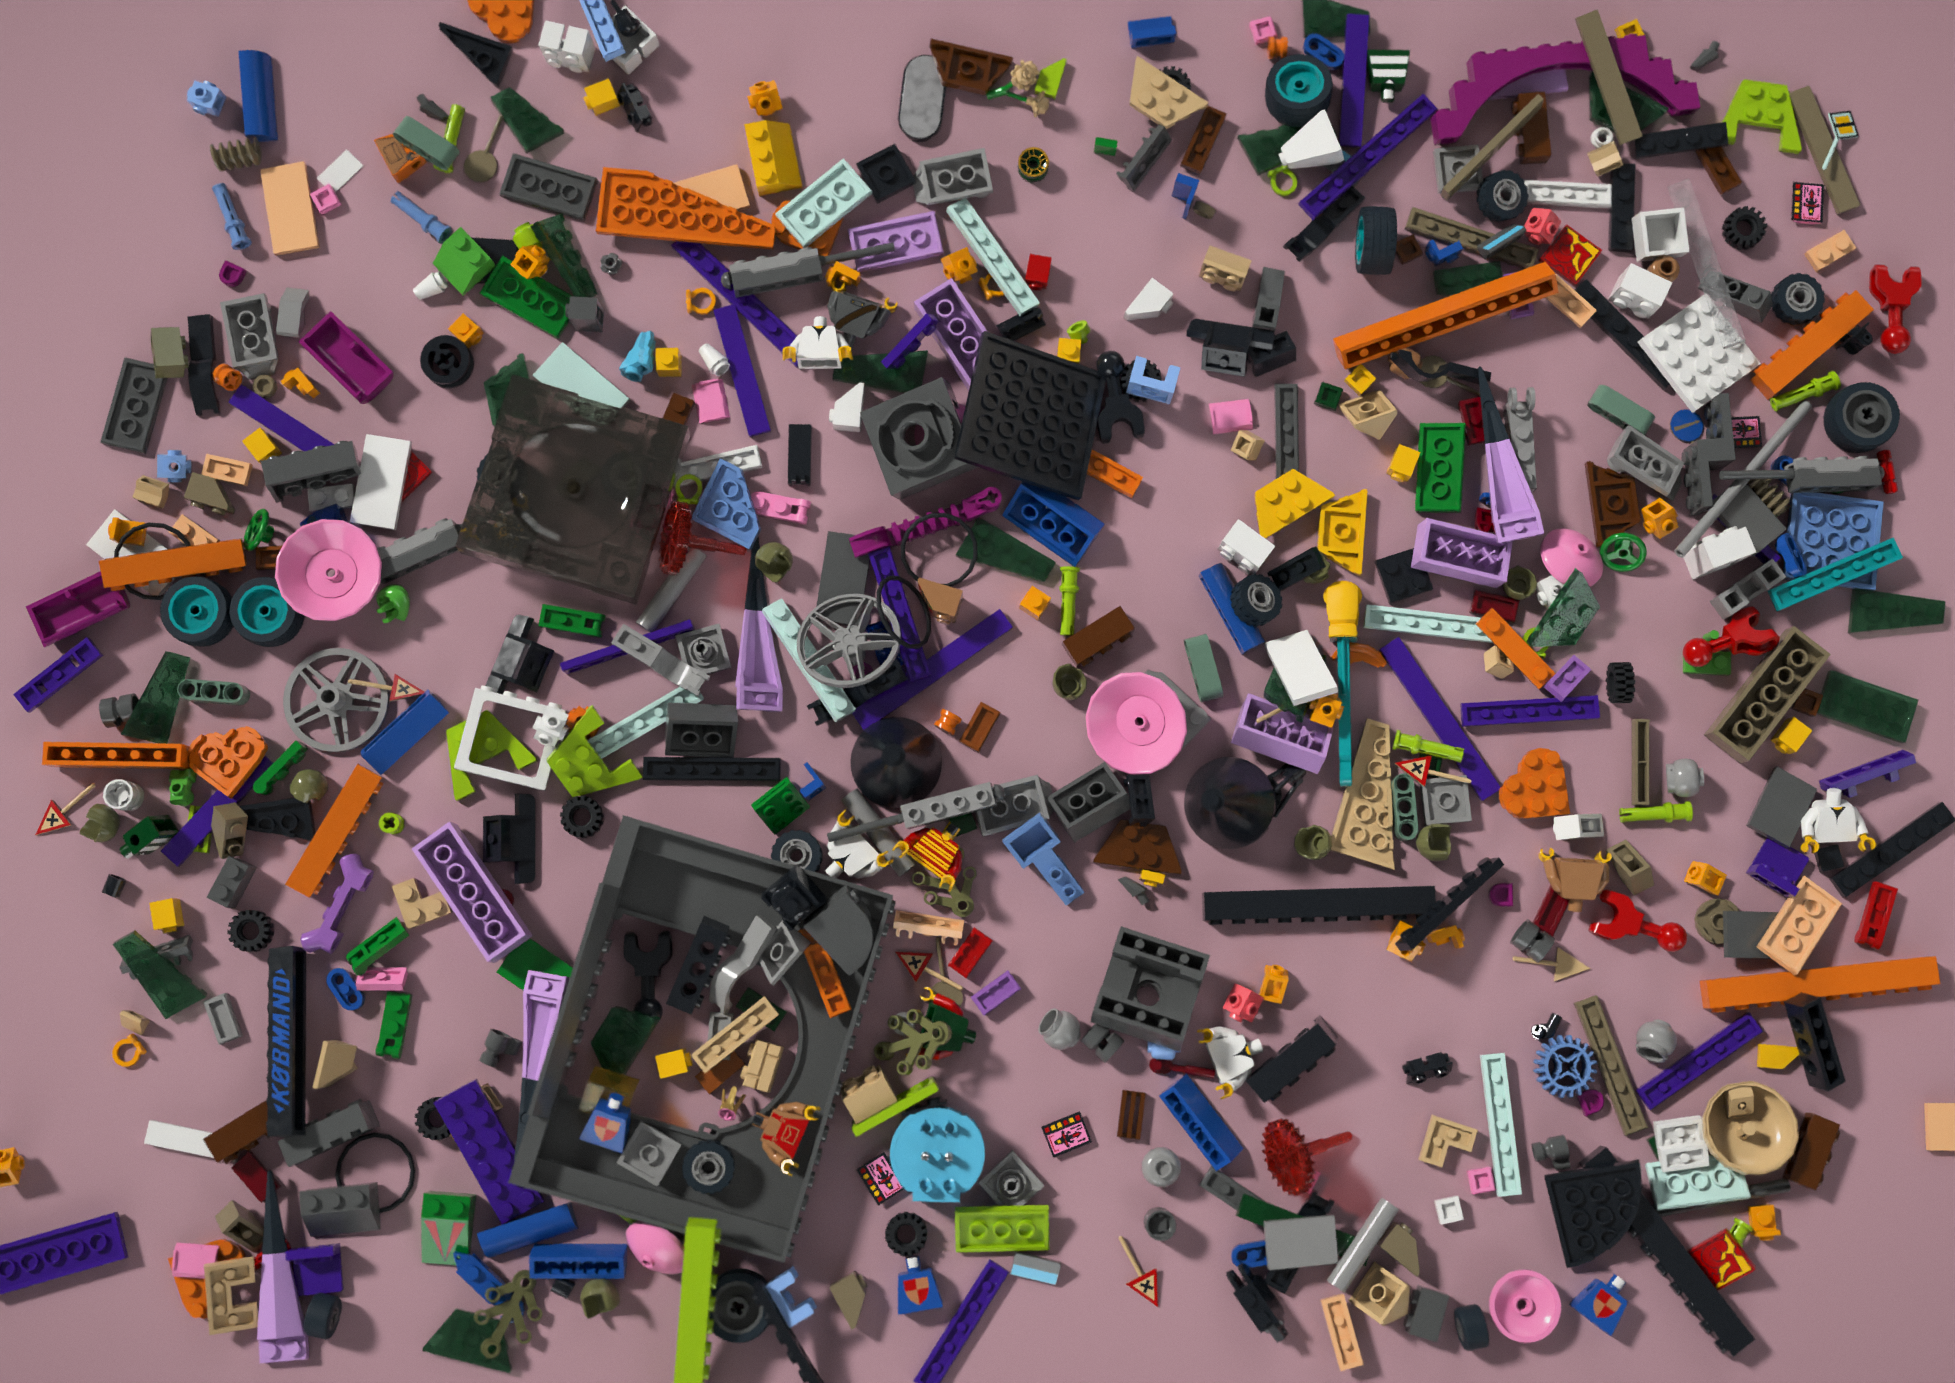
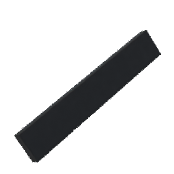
(711, 769)

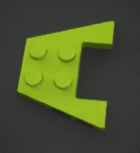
(1764, 106)
(489, 741)
(580, 765)

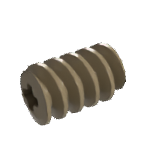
(236, 156)
(1769, 496)

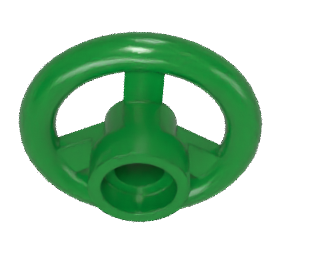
(258, 531)
(1623, 549)

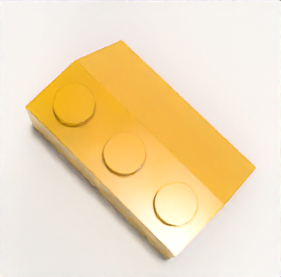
(773, 156)

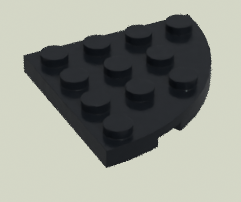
(1594, 1207)

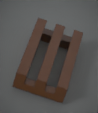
(1133, 1094)

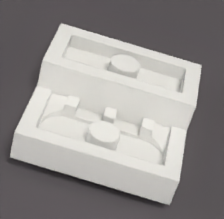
(1681, 1143)

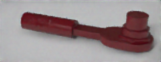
(1166, 1066)

